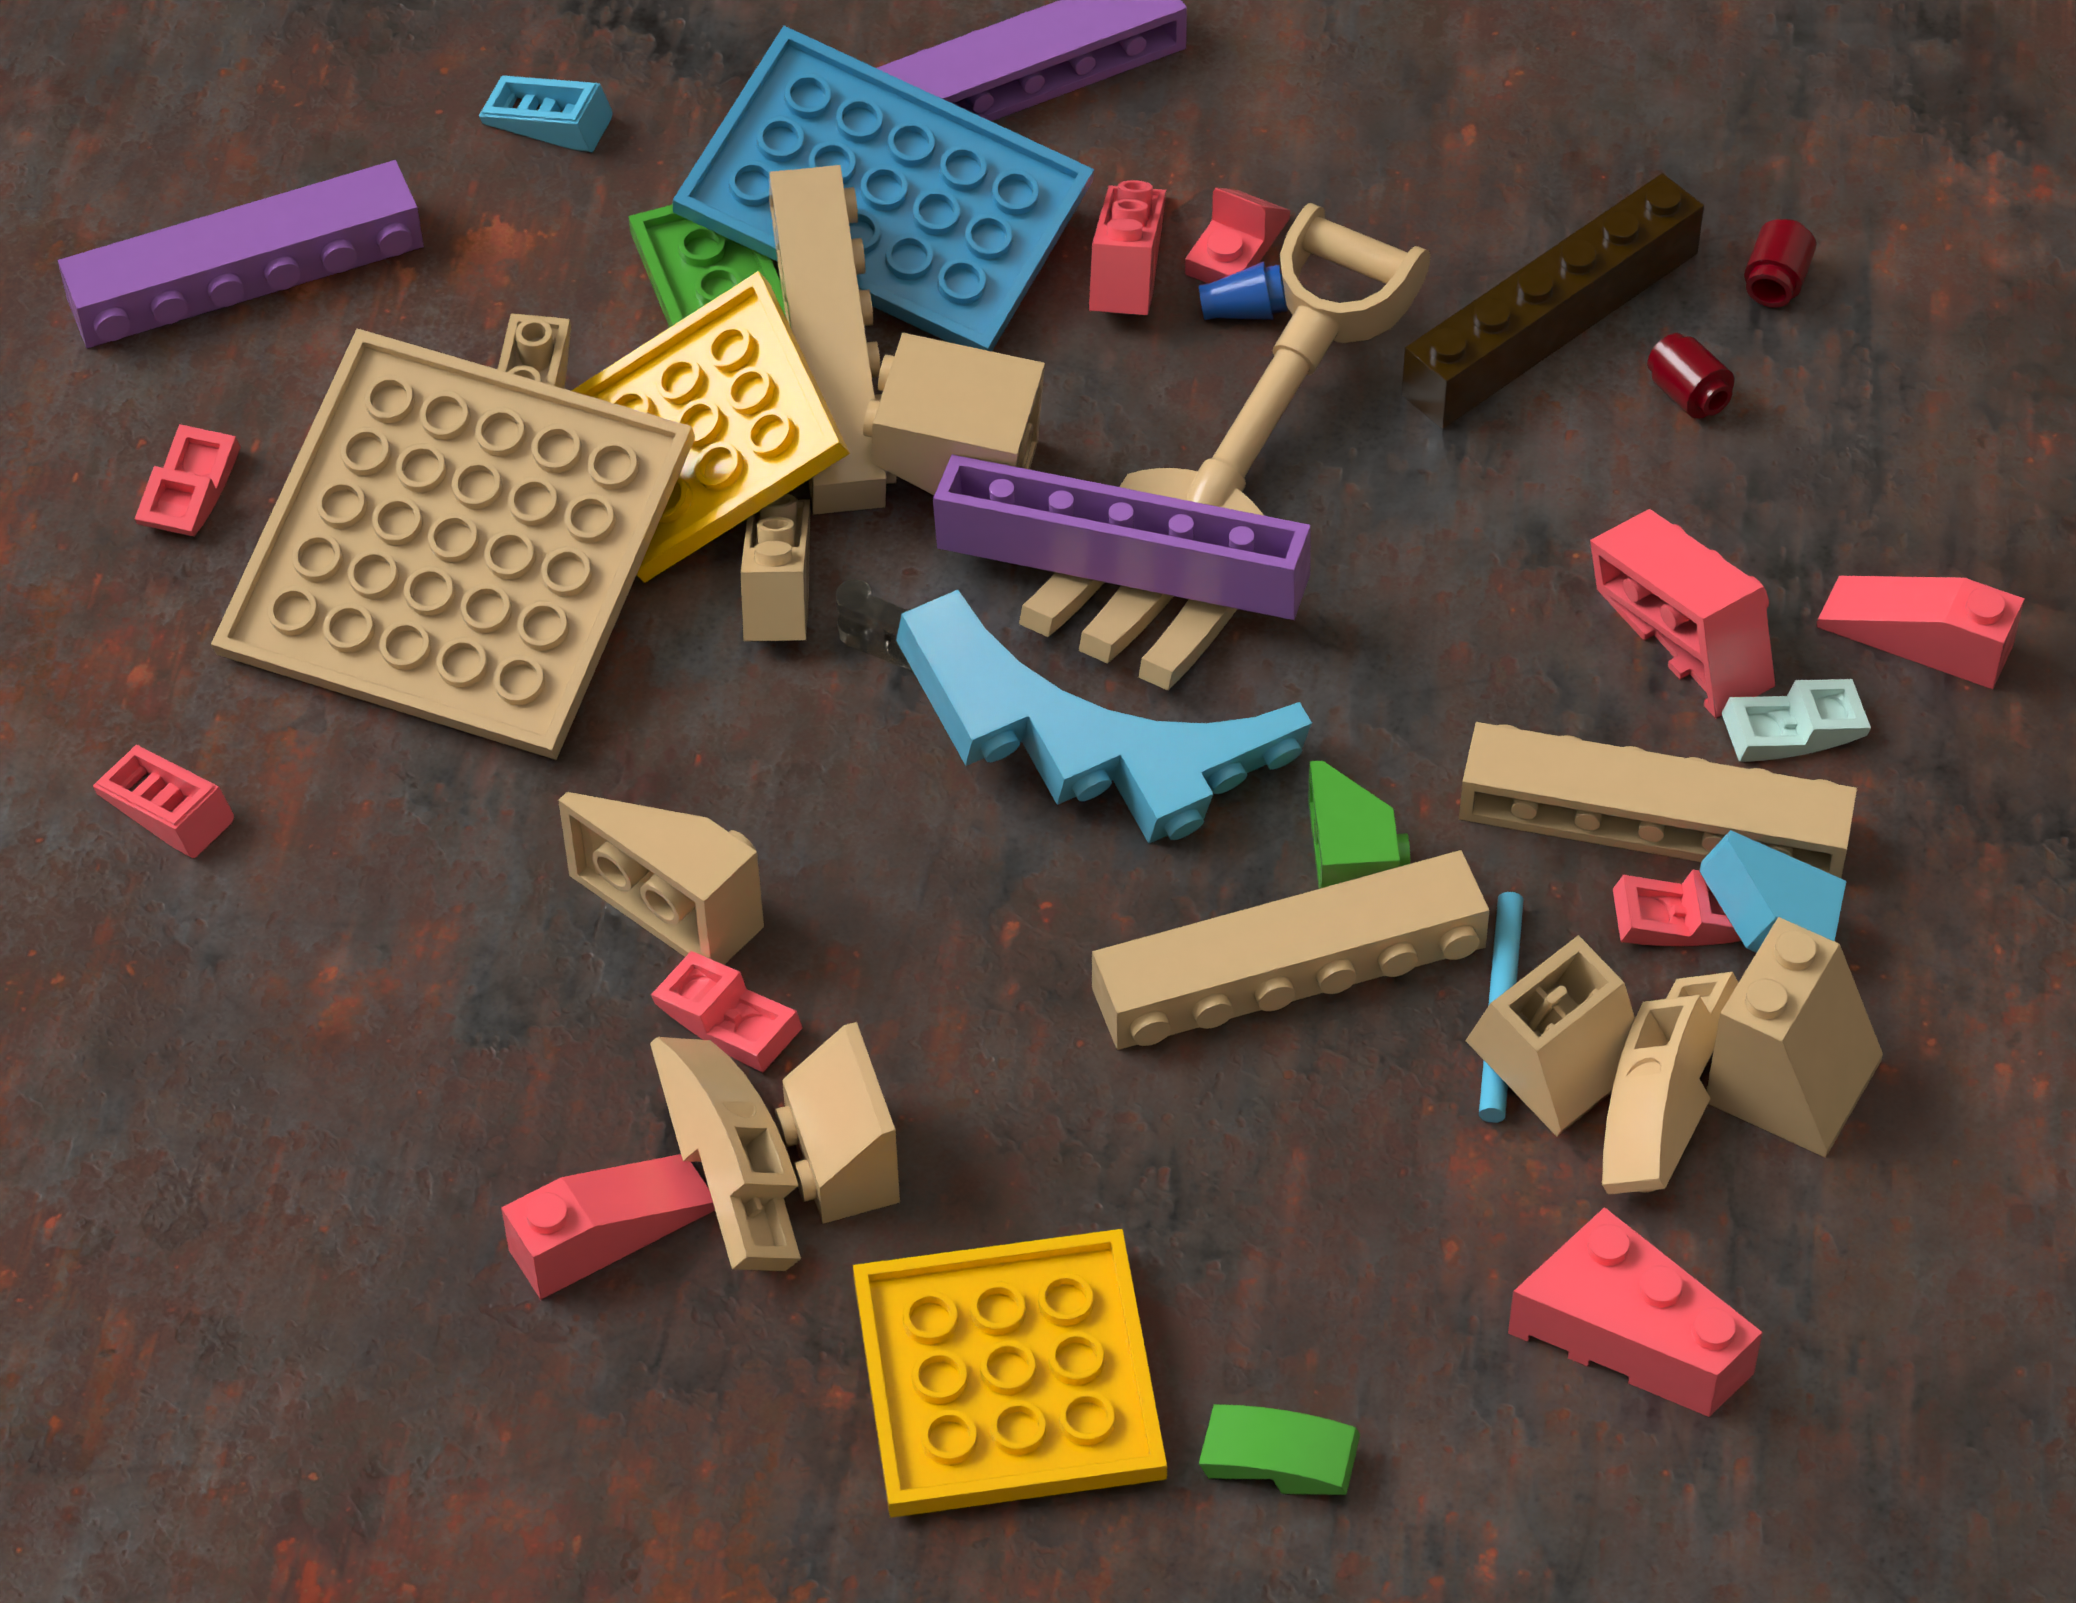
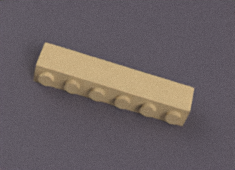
(828, 320)
(1648, 798)
(1289, 950)

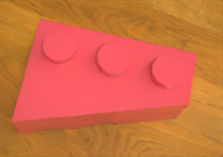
(1691, 602)
(1638, 1313)

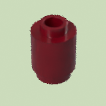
(1779, 262)
(1691, 375)

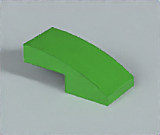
(1290, 1447)

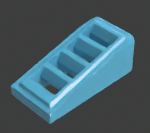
(577, 127)

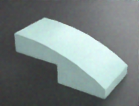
(1805, 721)

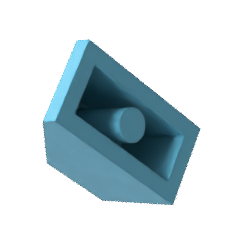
(1762, 884)

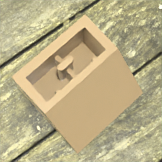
(1558, 1034)

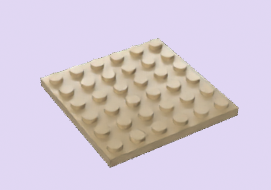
(455, 542)

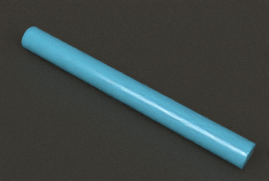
(1503, 976)

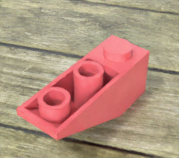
(1126, 248)

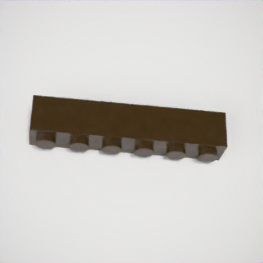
(1551, 300)

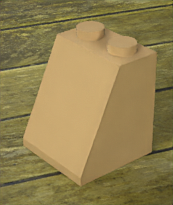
(952, 402)
(1794, 1041)

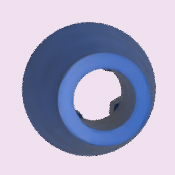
(1245, 294)

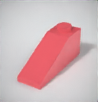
(1928, 620)
(600, 1218)

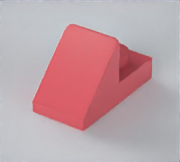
(1236, 236)

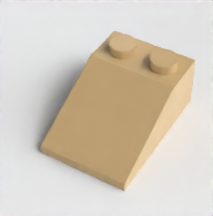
(666, 872)

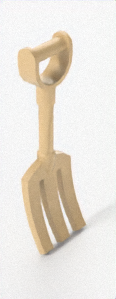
(1222, 477)

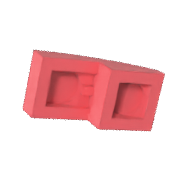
(190, 482)
(1670, 912)
(719, 1008)

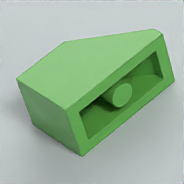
(1351, 829)

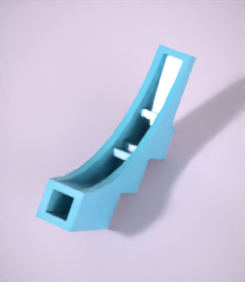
(1078, 747)

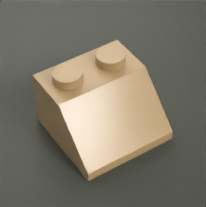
(840, 1129)

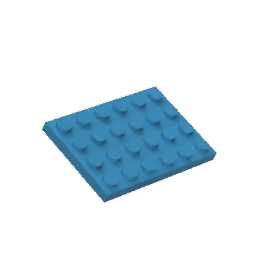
(945, 199)

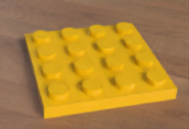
(751, 406)
(1008, 1373)

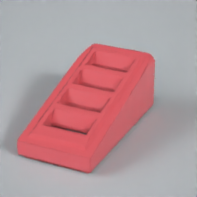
(184, 826)

